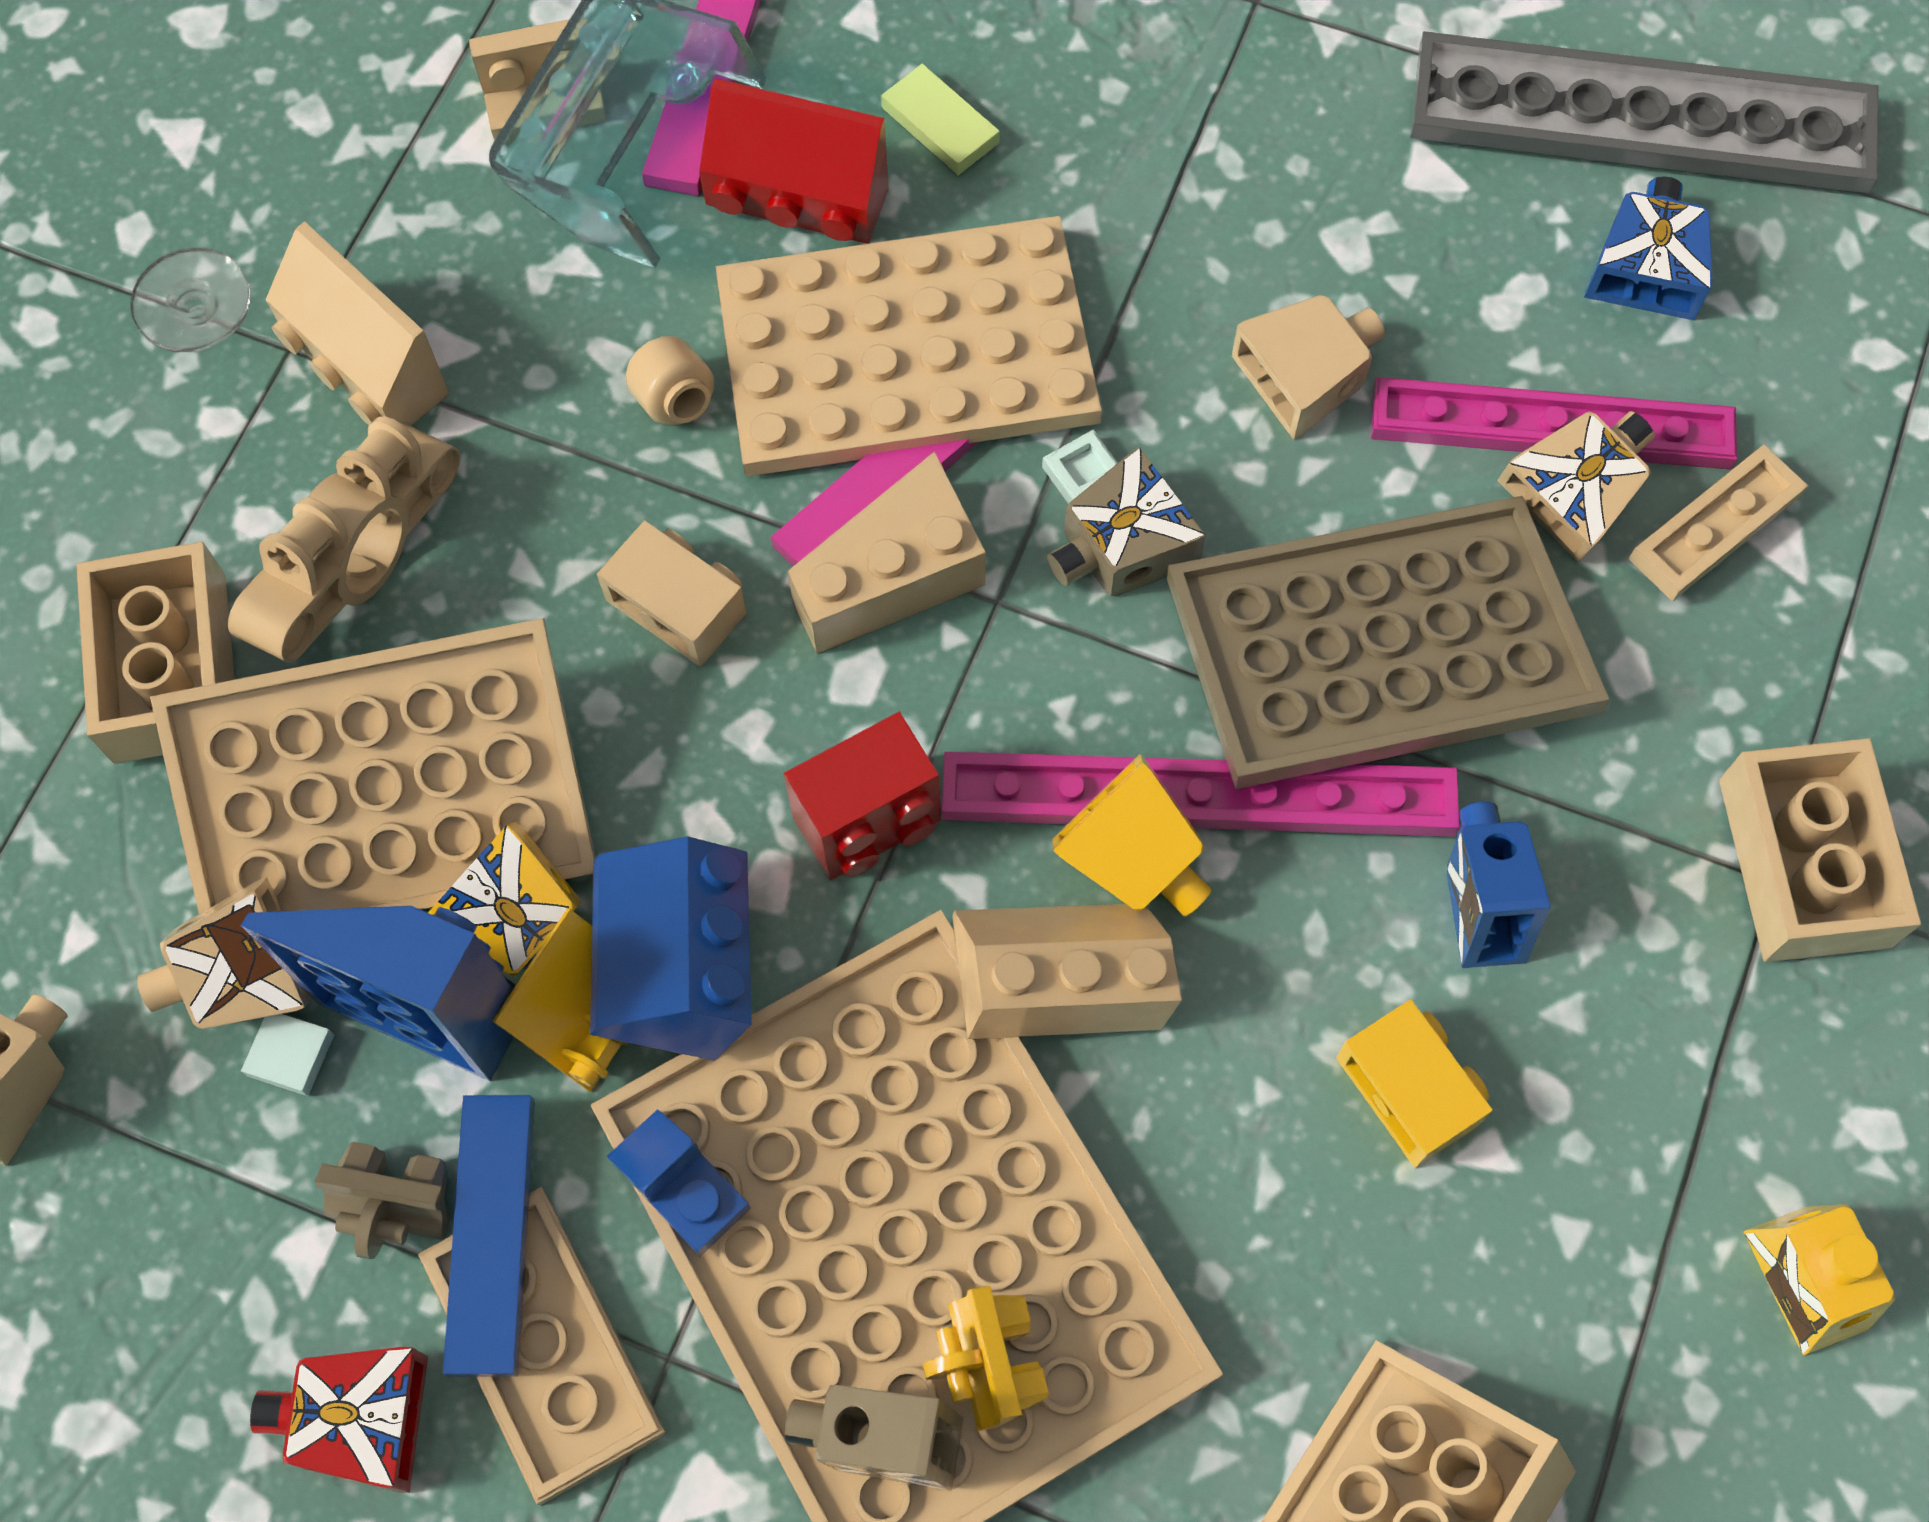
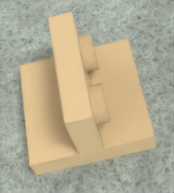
(508, 65)

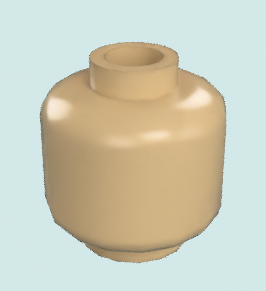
(670, 381)

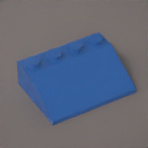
(398, 974)

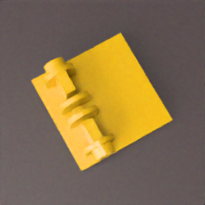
(553, 1005)

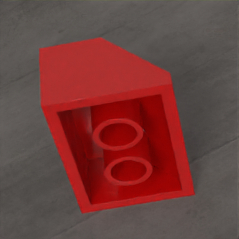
(794, 161)

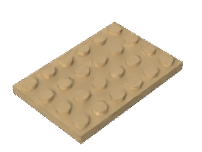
(905, 345)
(375, 771)

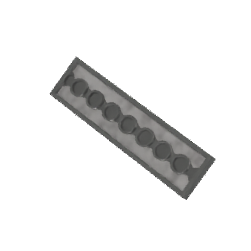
(1646, 112)

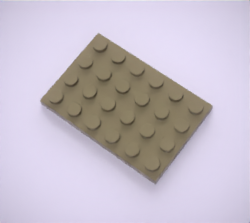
(1383, 641)

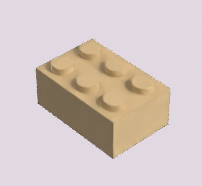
(147, 631)
(1818, 850)

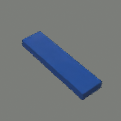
(489, 1237)

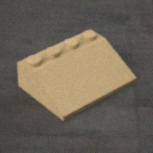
(1421, 1452)

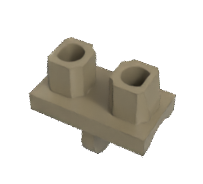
(383, 1206)

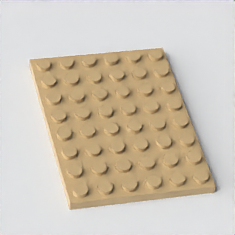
(882, 1187)

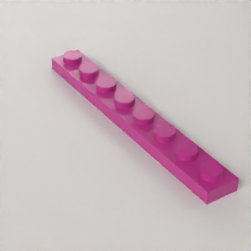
(1329, 801)

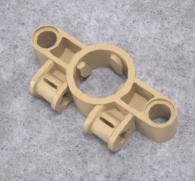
(343, 538)

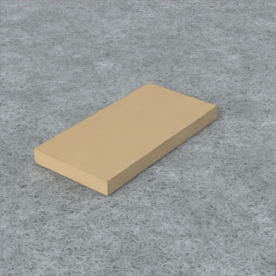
(575, 1386)

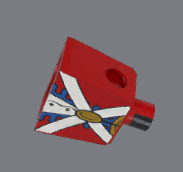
(350, 1415)

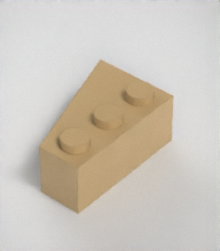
(889, 561)

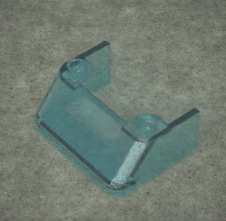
(593, 101)

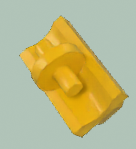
(977, 1358)

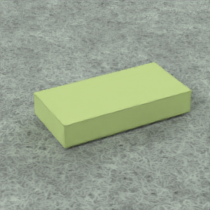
(940, 119)

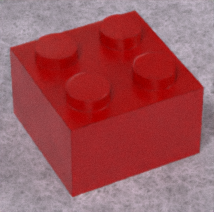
(865, 797)

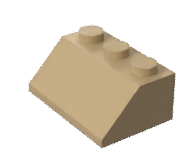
(353, 333)
(1064, 970)

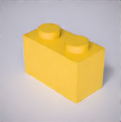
(1415, 1082)

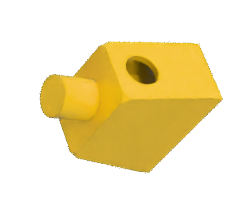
(1136, 842)

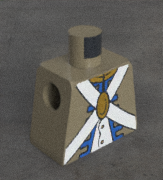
(1126, 529)
(906, 1439)

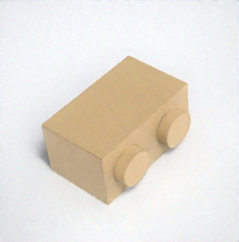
(673, 592)

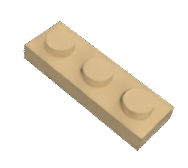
(1718, 522)

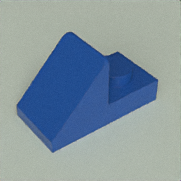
(679, 1182)

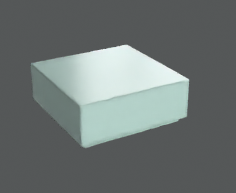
(1078, 464)
(288, 1053)

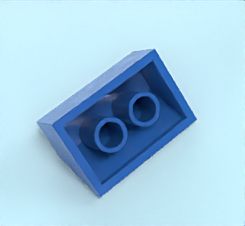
(671, 946)

